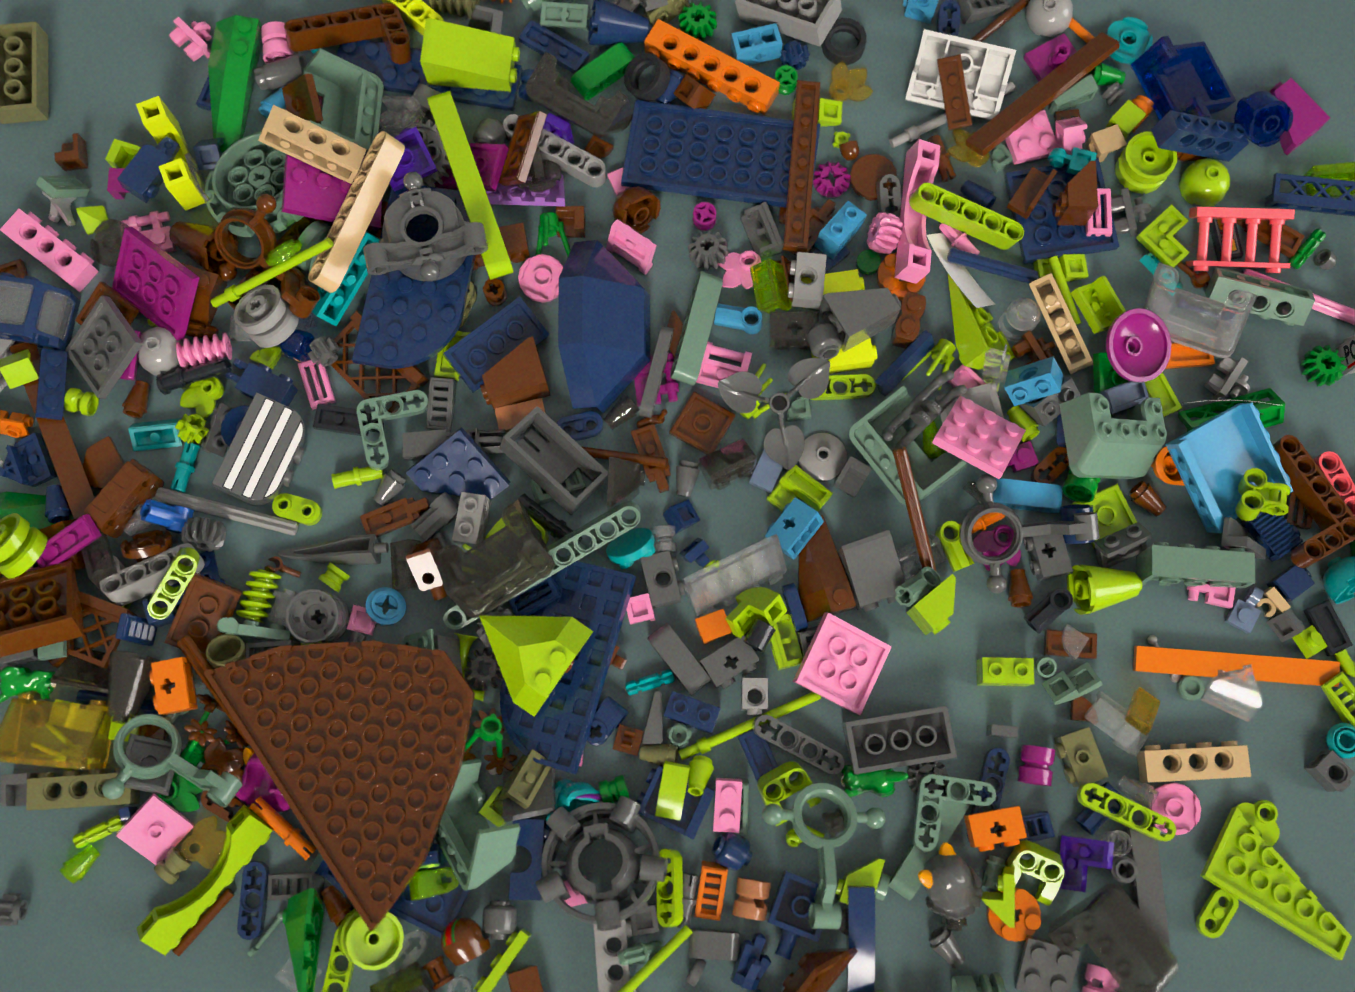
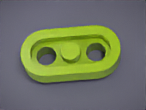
(296, 509)
(1217, 914)

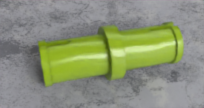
(355, 476)

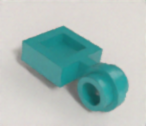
(1076, 160)

